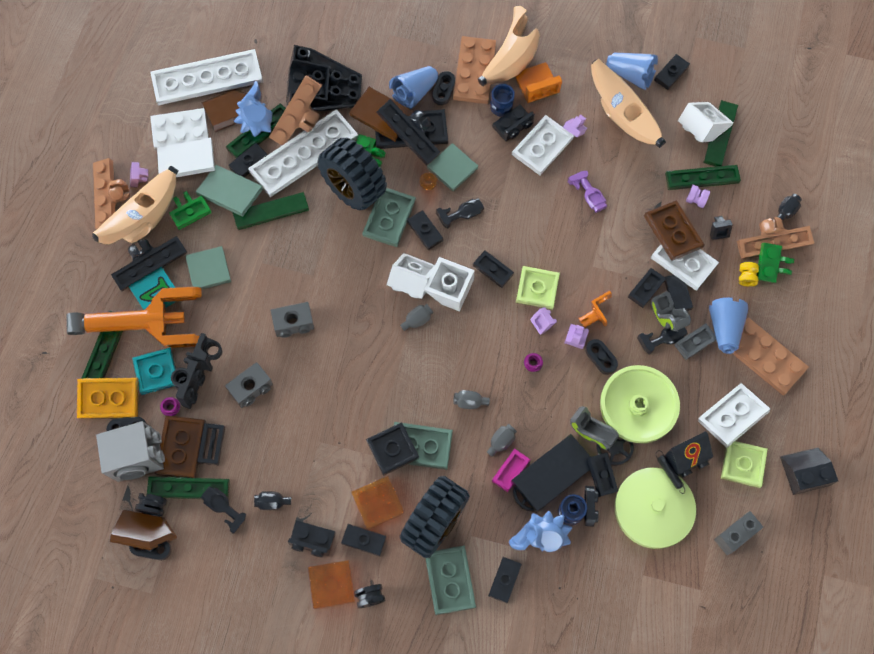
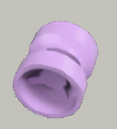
(698, 196)

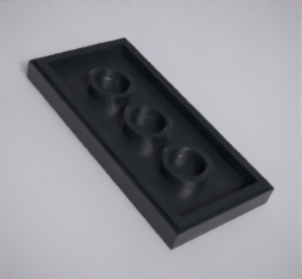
(436, 133)
(552, 473)

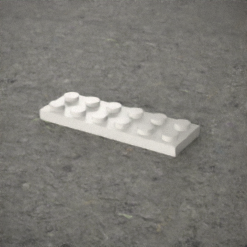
(206, 77)
(300, 153)

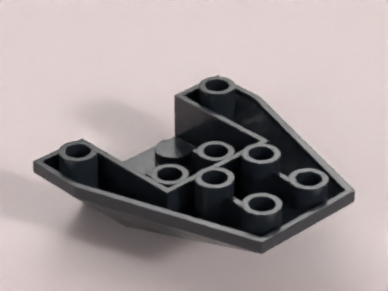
(339, 83)

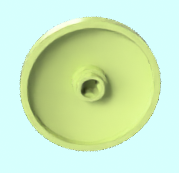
(640, 404)
(653, 509)

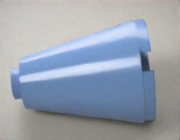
(634, 67)
(413, 85)
(728, 322)

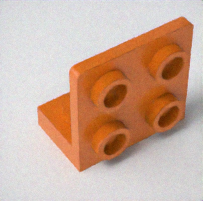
(538, 82)

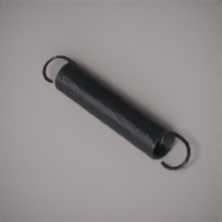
(673, 476)

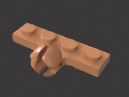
(298, 112)
(107, 191)
(774, 233)

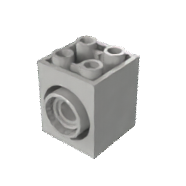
(130, 451)

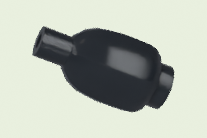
(789, 206)
(270, 500)

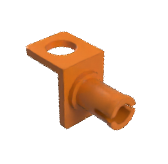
(596, 313)

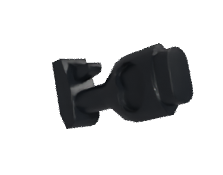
(466, 210)
(667, 336)
(219, 503)

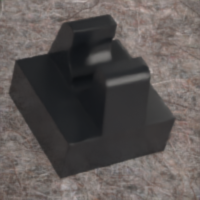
(720, 228)

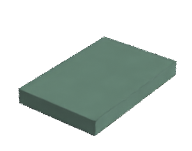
(229, 190)
(389, 217)
(431, 445)
(450, 580)

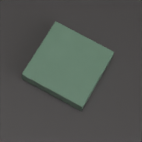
(452, 167)
(208, 268)

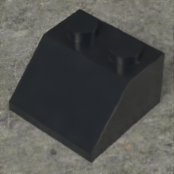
(808, 470)

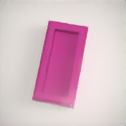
(511, 468)

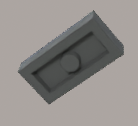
(695, 341)

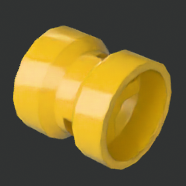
(748, 274)

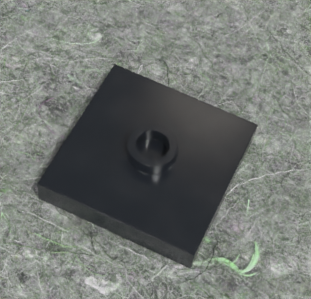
(392, 448)

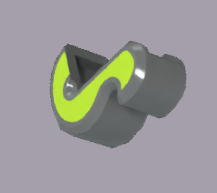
(667, 314)
(593, 429)

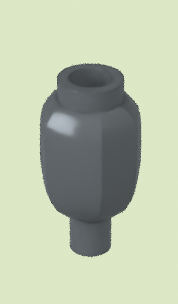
(417, 317)
(469, 399)
(502, 439)

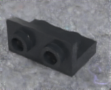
(513, 122)
(311, 538)

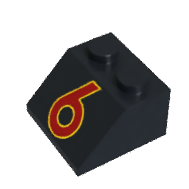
(690, 455)

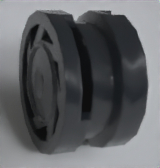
(151, 504)
(369, 596)

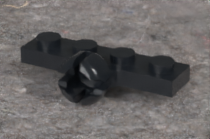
(410, 130)
(147, 260)

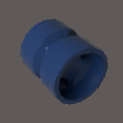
(502, 99)
(573, 509)

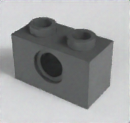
(298, 311)
(254, 375)
(738, 533)

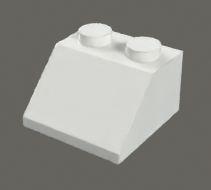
(704, 121)
(410, 275)
(449, 283)

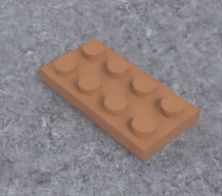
(473, 60)
(769, 358)

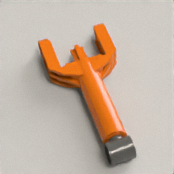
(151, 319)

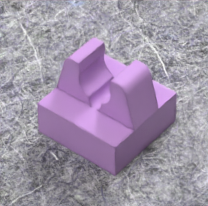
(576, 126)
(137, 174)
(543, 320)
(576, 336)

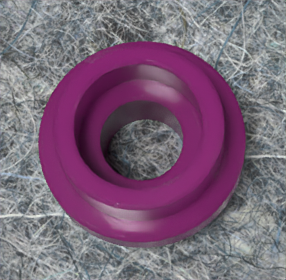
(533, 357)
(170, 401)

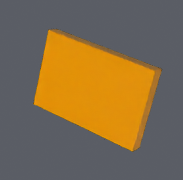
(107, 398)

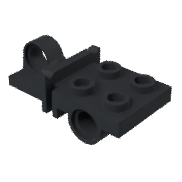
(189, 380)

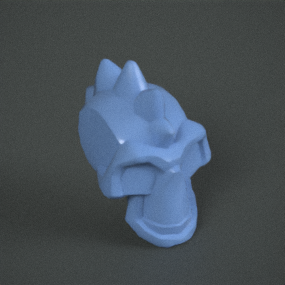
(253, 113)
(542, 533)

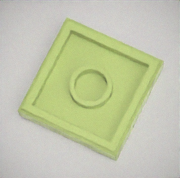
(537, 287)
(744, 464)

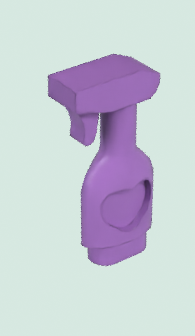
(592, 195)

